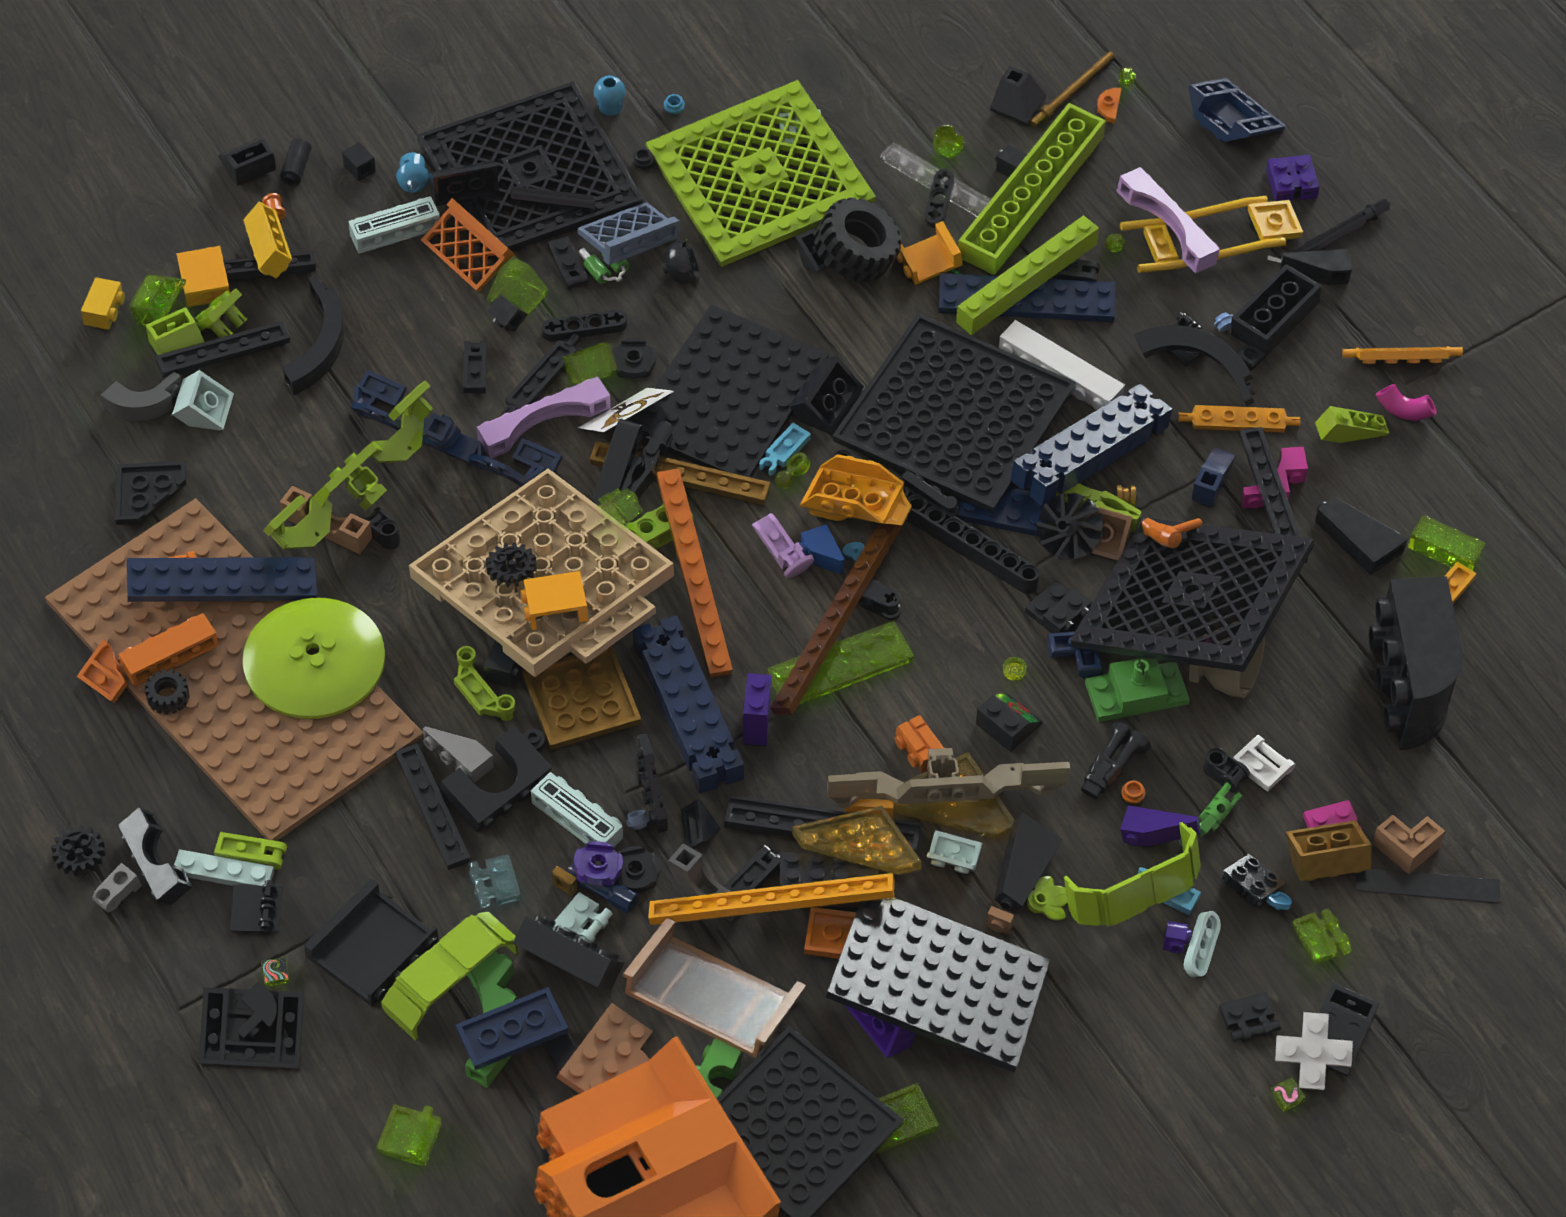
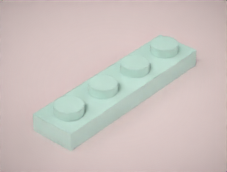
(223, 869)

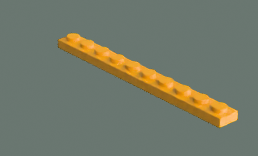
(772, 899)

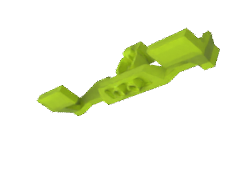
(359, 480)

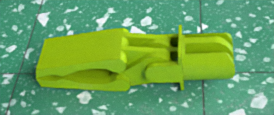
(1107, 501)

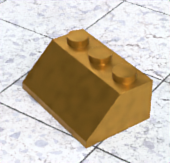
(1329, 850)

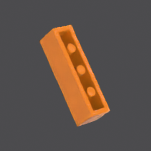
(168, 649)

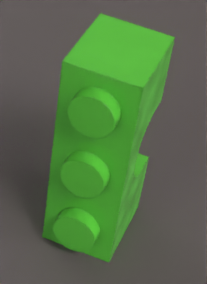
(719, 1061)

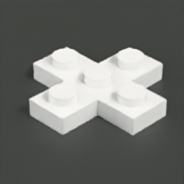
(1313, 1051)

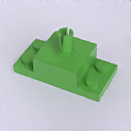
(1136, 688)

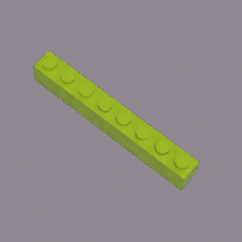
(1027, 275)

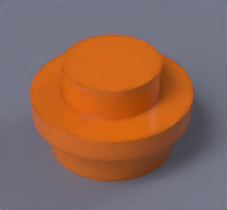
(1133, 792)

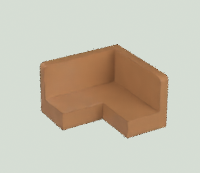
(1406, 845)

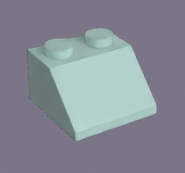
(202, 402)

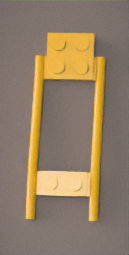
(1272, 221)

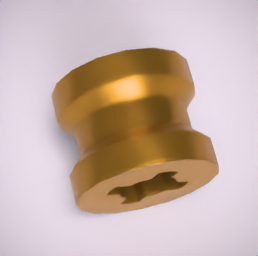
(1127, 494)

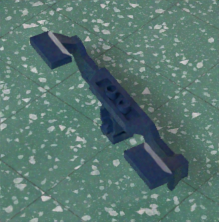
(446, 437)

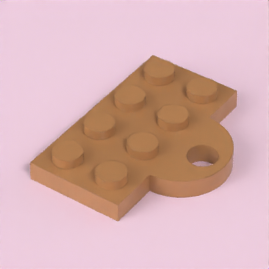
(606, 1051)

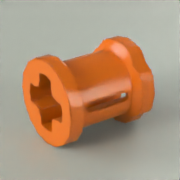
(274, 201)

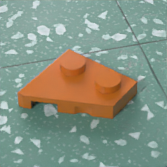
(104, 672)

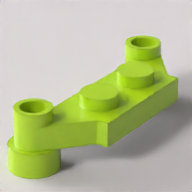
(477, 690)

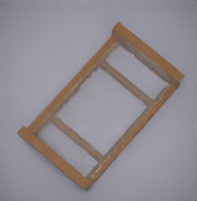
(707, 992)

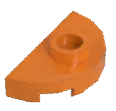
(1108, 104)

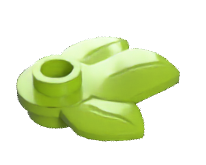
(1051, 899)

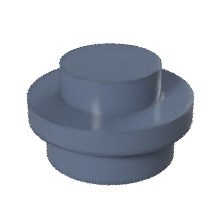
(638, 819)

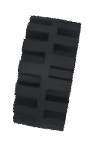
(162, 681)

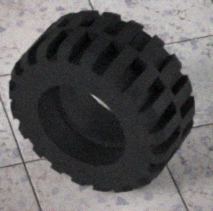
(845, 254)

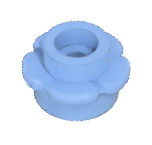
(1223, 322)

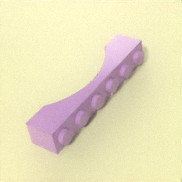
(1141, 191)
(582, 399)

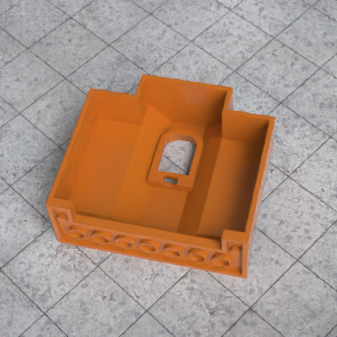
(669, 1120)

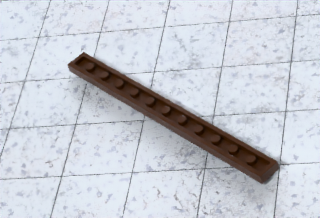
(835, 619)

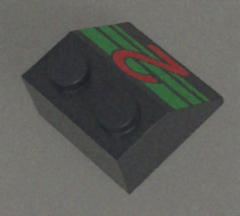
(1006, 720)

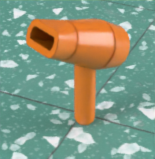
(1168, 535)

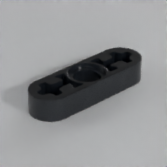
(935, 190)

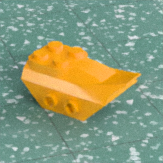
(856, 490)

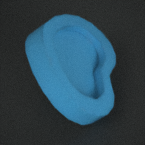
(853, 550)
(1279, 901)

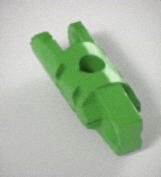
(1217, 810)

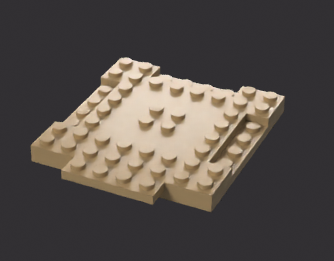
(566, 537)

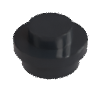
(642, 158)

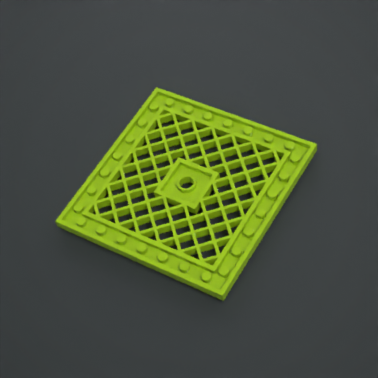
(730, 245)

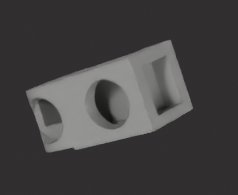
(116, 888)

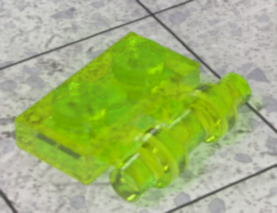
(1315, 938)

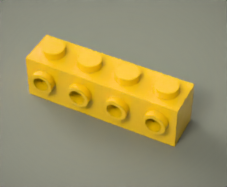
(267, 240)

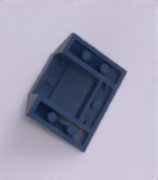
(1230, 111)

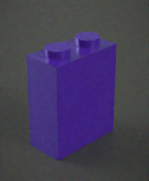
(757, 709)

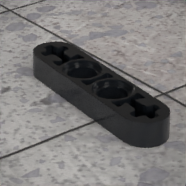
(584, 322)

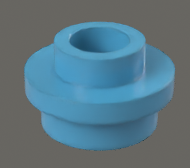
(674, 104)

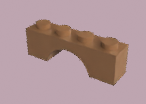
(347, 531)

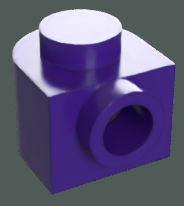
(1176, 936)

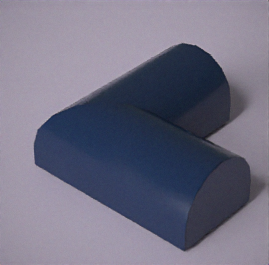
(1087, 661)

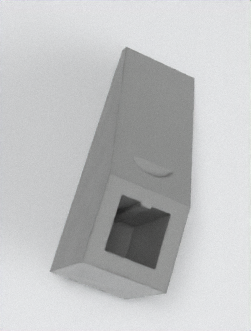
(459, 752)

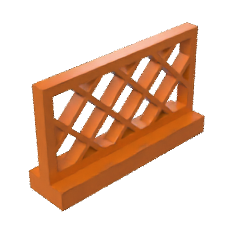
(475, 229)

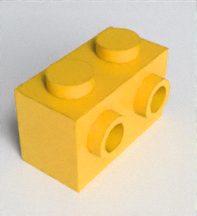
(102, 303)

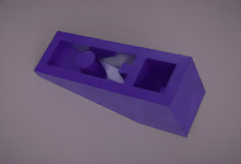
(1154, 827)

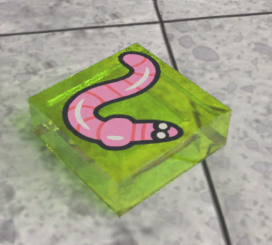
(1287, 1094)

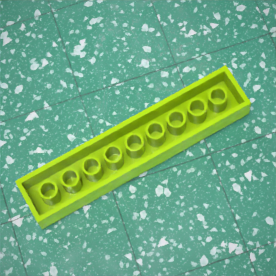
(1031, 189)

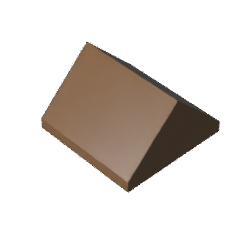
(1116, 533)

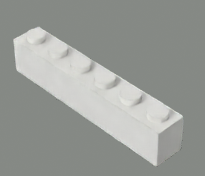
(1091, 383)

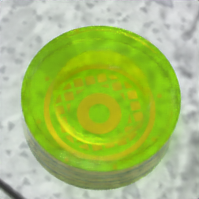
(1014, 668)

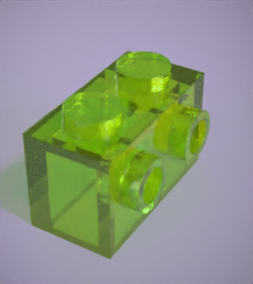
(590, 363)
(620, 505)

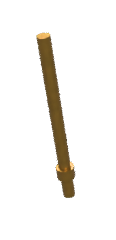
(1048, 110)

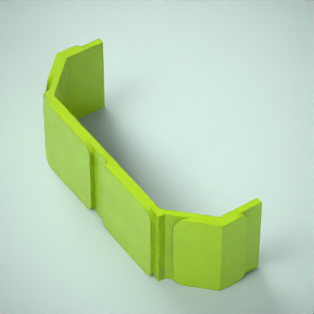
(1138, 892)
(443, 968)

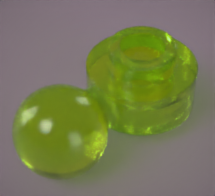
(796, 466)

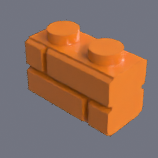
(916, 739)

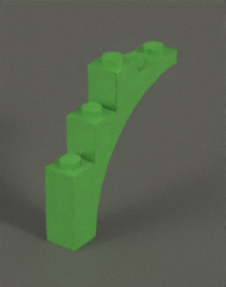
(489, 980)

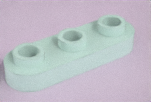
(1202, 944)

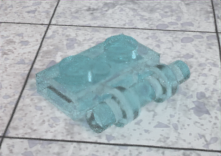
(502, 879)

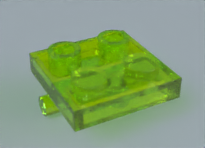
(409, 1134)

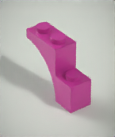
(1291, 469)

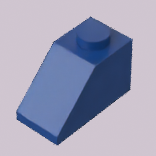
(824, 549)

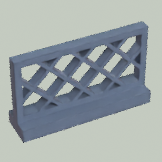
(633, 240)

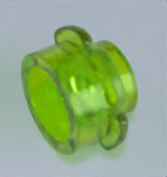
(1127, 76)
(1114, 242)

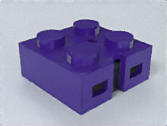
(1292, 178)

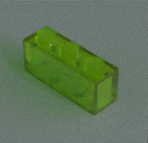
(1446, 543)

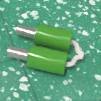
(599, 270)

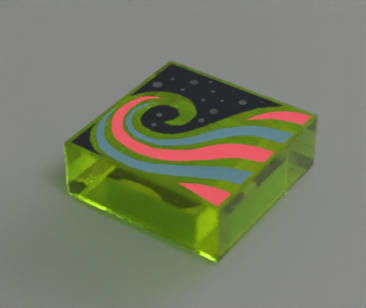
(275, 971)

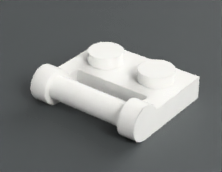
(1260, 768)

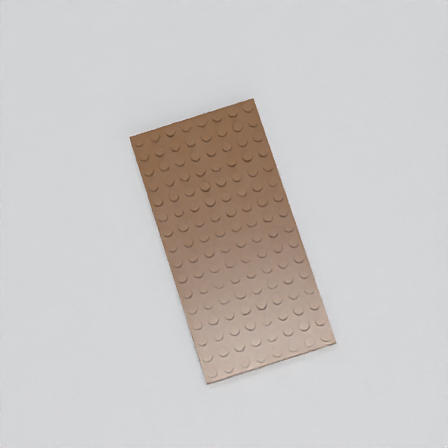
(263, 761)

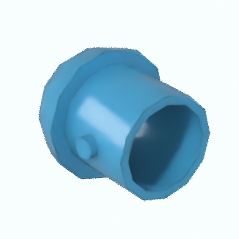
(610, 95)
(412, 174)

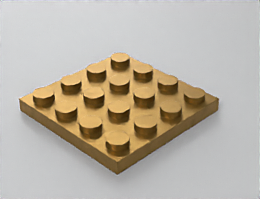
(582, 699)

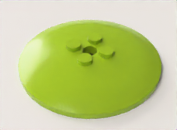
(316, 684)

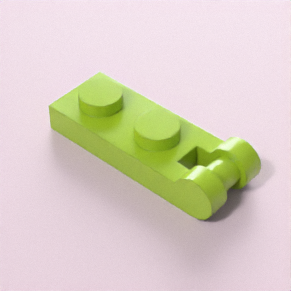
(250, 849)

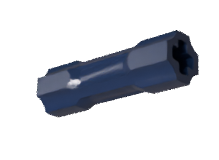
(616, 894)

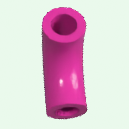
(1405, 407)

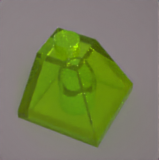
(520, 284)

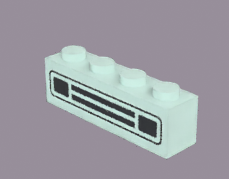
(393, 224)
(575, 812)

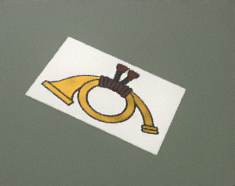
(625, 409)

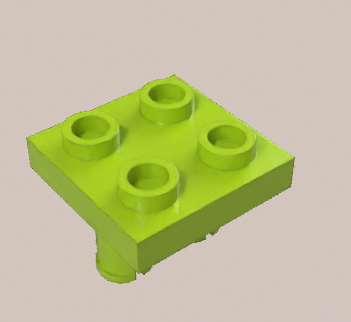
(221, 305)

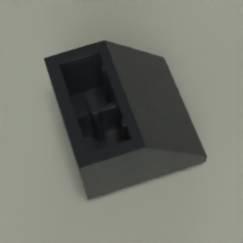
(248, 161)

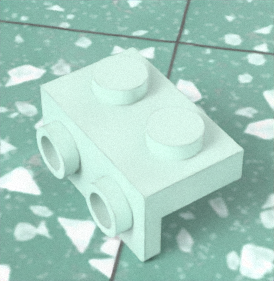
(954, 852)

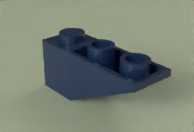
(1212, 477)

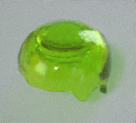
(947, 142)

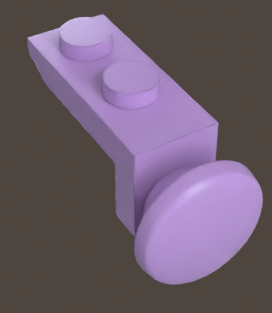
(782, 547)

